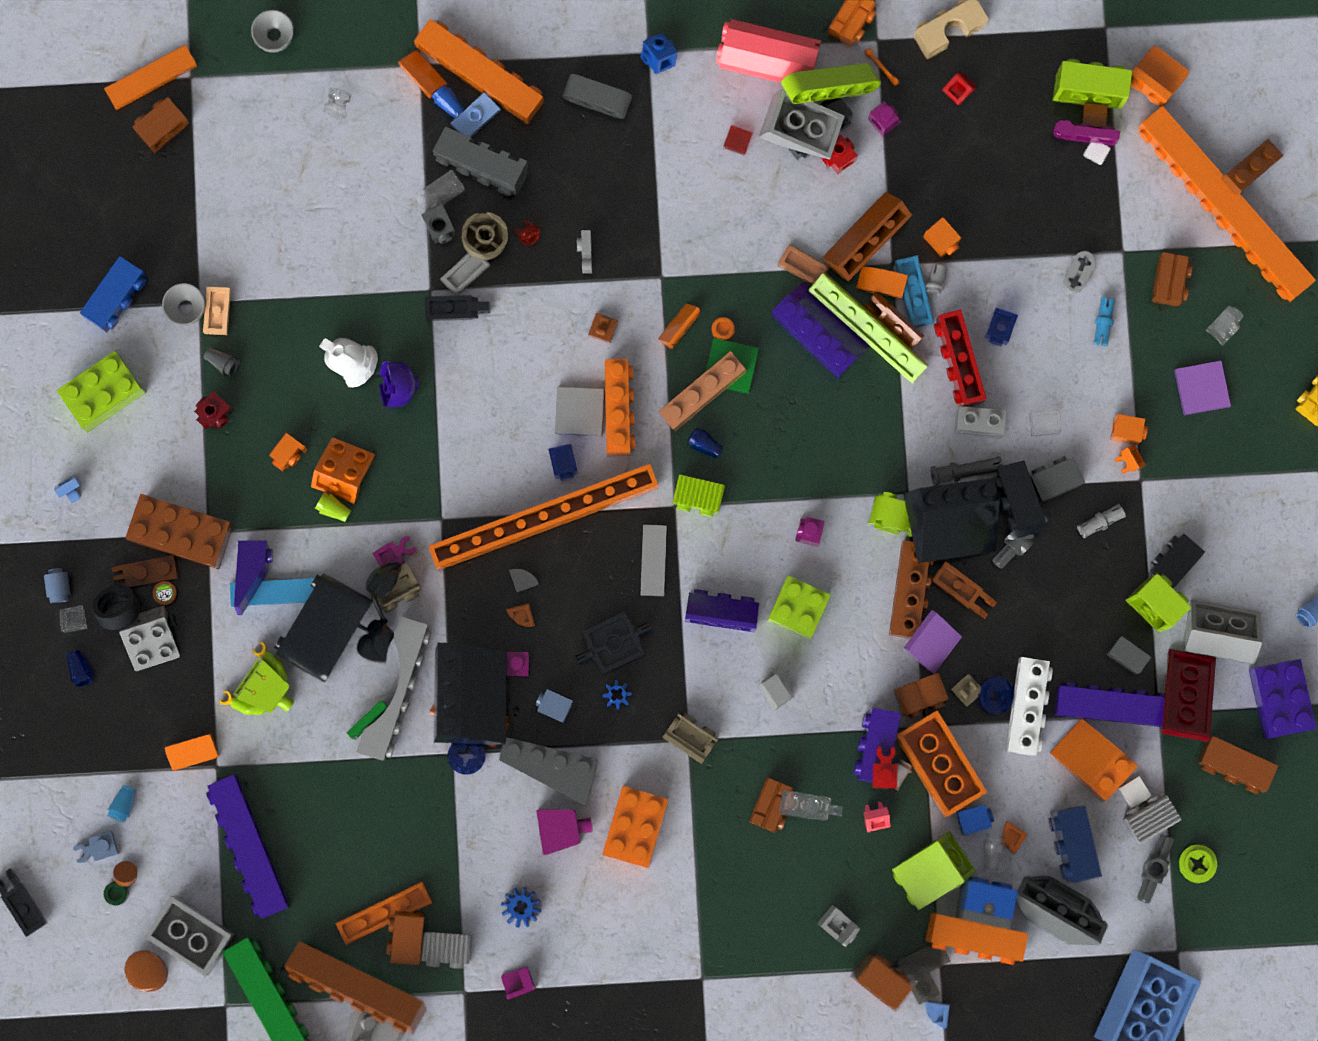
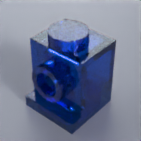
(1002, 317)

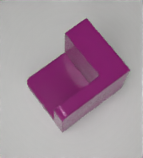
(518, 982)

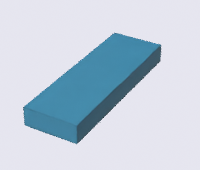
(915, 292)

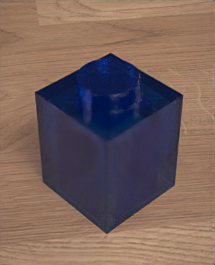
(563, 462)

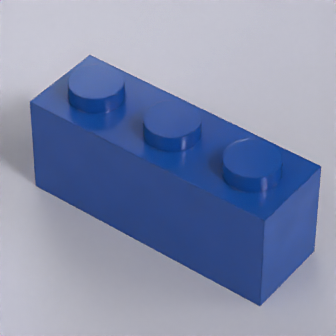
(114, 294)

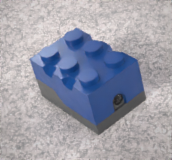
(986, 903)

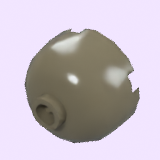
(484, 235)

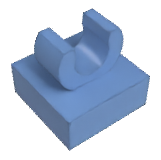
(69, 488)

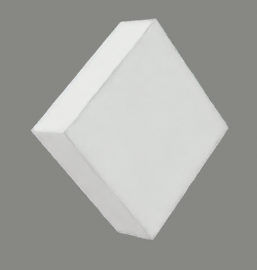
(1135, 792)

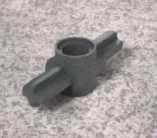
(1013, 547)
(1150, 881)

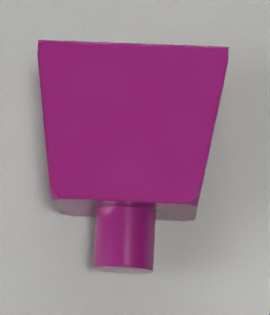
(560, 829)

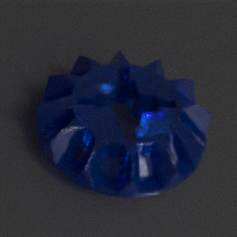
(1005, 697)
(457, 762)

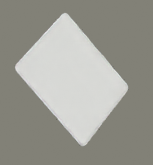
(1097, 152)

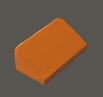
(422, 73)
(679, 325)
(191, 752)

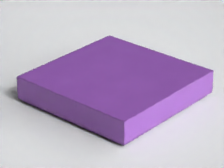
(1202, 388)
(932, 642)

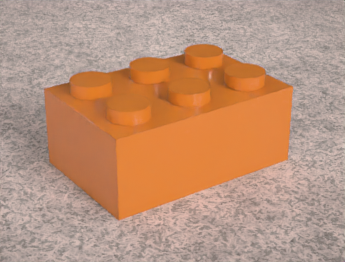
(635, 826)

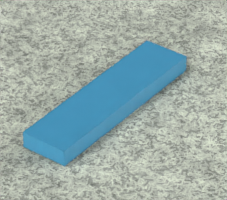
(279, 592)

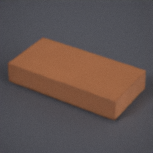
(802, 265)

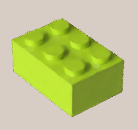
(1092, 84)
(100, 391)
(1159, 602)

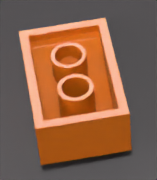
(1093, 760)

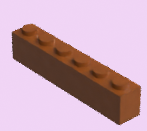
(356, 988)

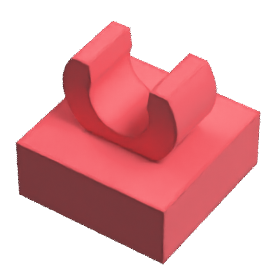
(877, 818)

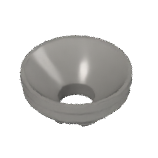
(272, 20)
(179, 294)

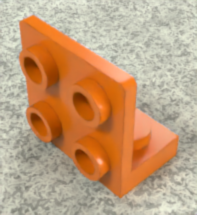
(342, 470)

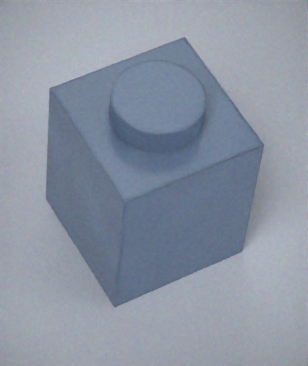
(554, 705)

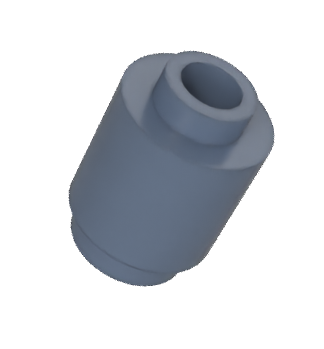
(57, 585)

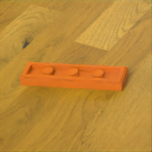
(150, 77)
(380, 913)

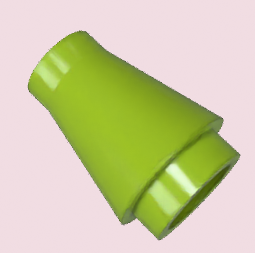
(332, 507)

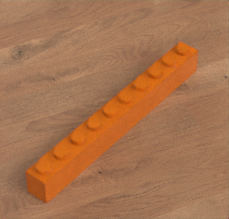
(1230, 210)
(543, 517)

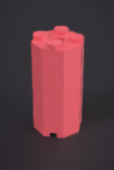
(765, 51)

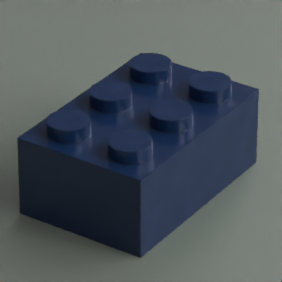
(1075, 844)

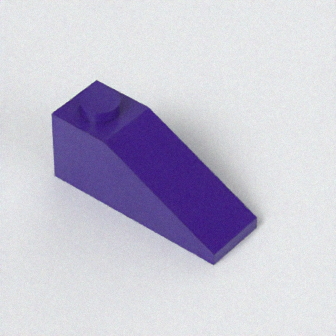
(251, 569)

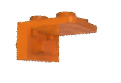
(1158, 76)

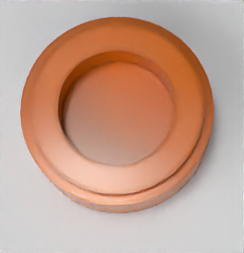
(723, 328)

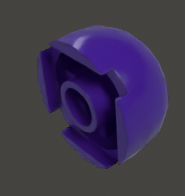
(398, 384)

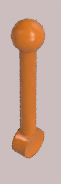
(869, 53)

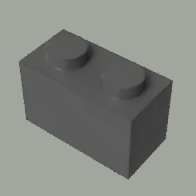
(1056, 479)

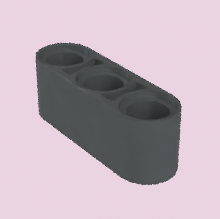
(597, 96)

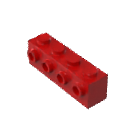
(960, 358)

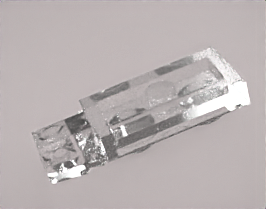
(808, 805)

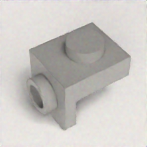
(839, 926)

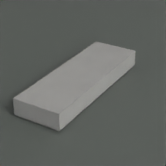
(653, 560)

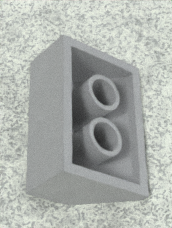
(1223, 631)

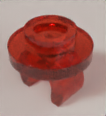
(528, 234)

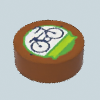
(165, 593)

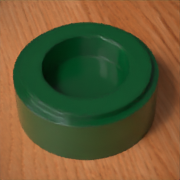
(115, 894)

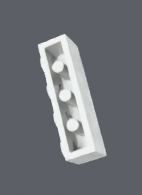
(1027, 706)

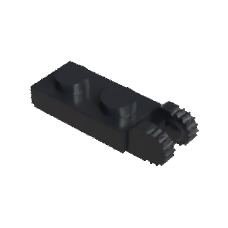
(21, 905)

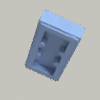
(475, 116)

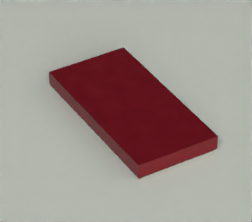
(1188, 695)

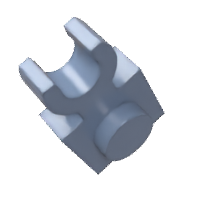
(99, 846)

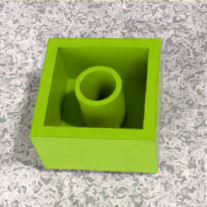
(799, 607)

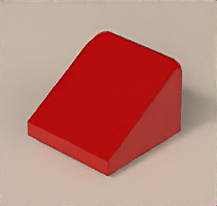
(959, 88)

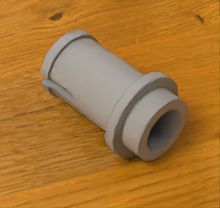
(936, 279)
(903, 770)

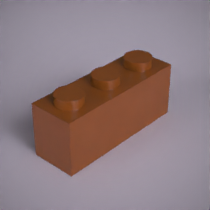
(1237, 765)

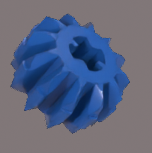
(514, 903)

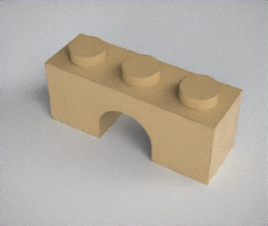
(966, 15)

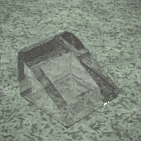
(72, 619)

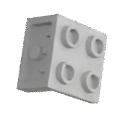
(149, 639)
(365, 1028)

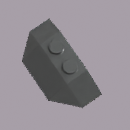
(1060, 910)

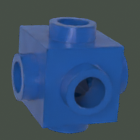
(659, 53)

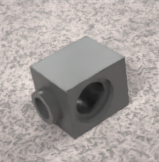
(436, 215)

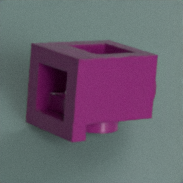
(884, 118)
(810, 531)

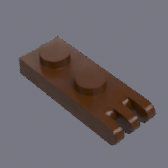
(147, 572)

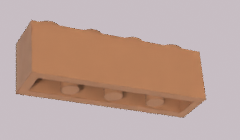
(702, 391)

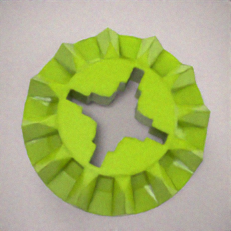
(1208, 861)

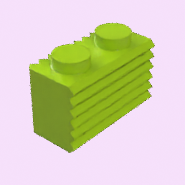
(698, 495)

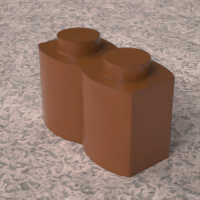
(921, 695)

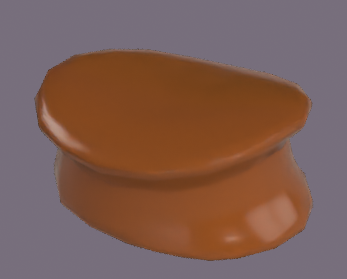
(146, 971)

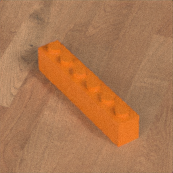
(479, 71)

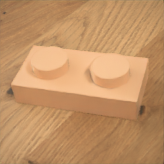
(217, 310)

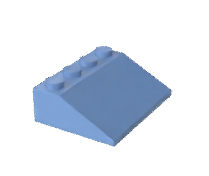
(1147, 1002)

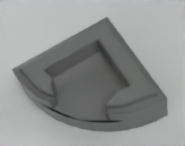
(523, 579)

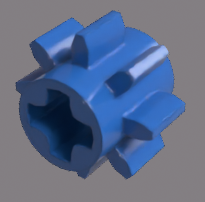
(623, 694)

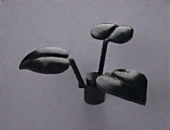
(376, 642)

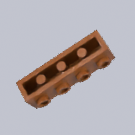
(867, 236)
(909, 593)

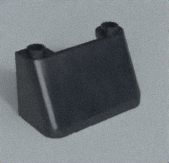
(323, 627)

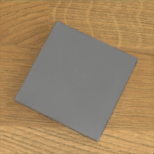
(579, 411)

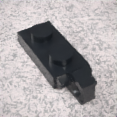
(454, 308)

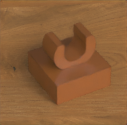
(603, 328)

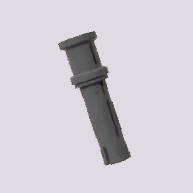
(954, 471)

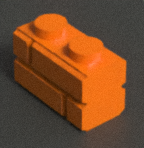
(851, 19)

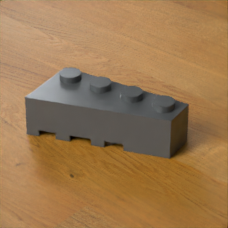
(481, 161)

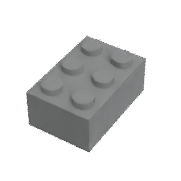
(189, 935)

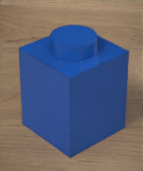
(974, 819)

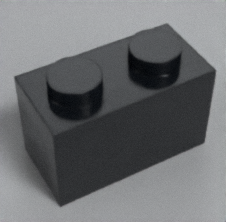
(1178, 559)

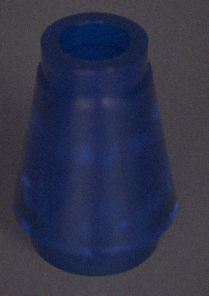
(704, 443)
(79, 669)

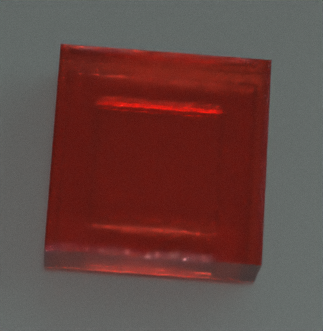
(737, 140)

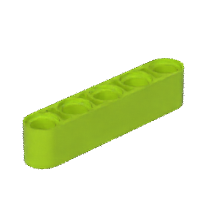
(830, 83)

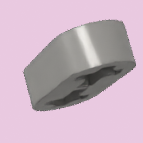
(1083, 275)

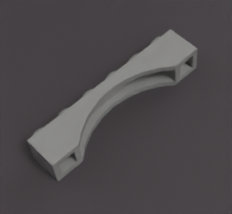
(378, 737)

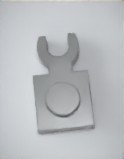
(584, 245)

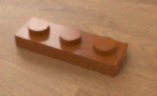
(1252, 167)

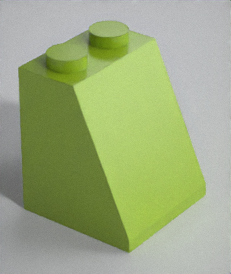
(933, 871)

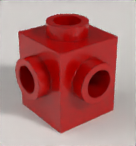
(844, 158)

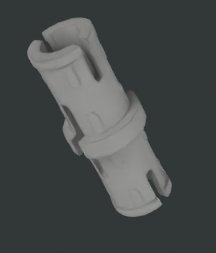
(1101, 521)

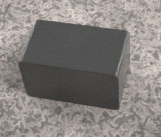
(1128, 655)

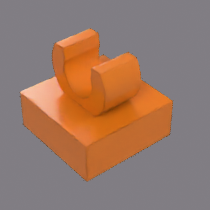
(1132, 458)

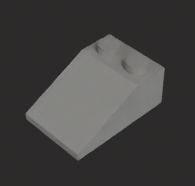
(801, 126)

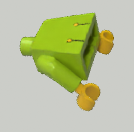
(262, 687)

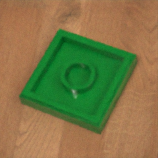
(746, 356)

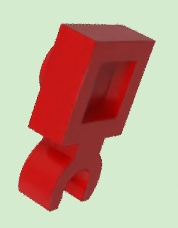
(885, 773)

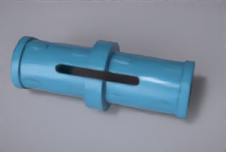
(1104, 321)

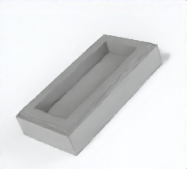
(464, 273)

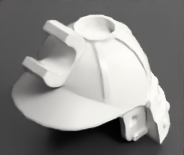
(350, 360)

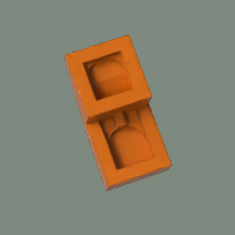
(881, 281)

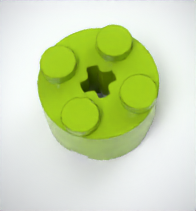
(889, 514)

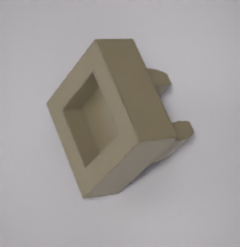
(966, 690)

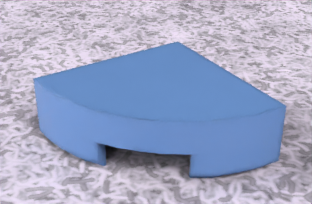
(938, 1012)

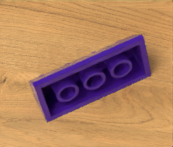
(819, 330)

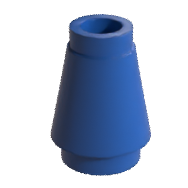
(448, 101)

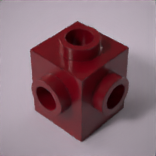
(216, 404)

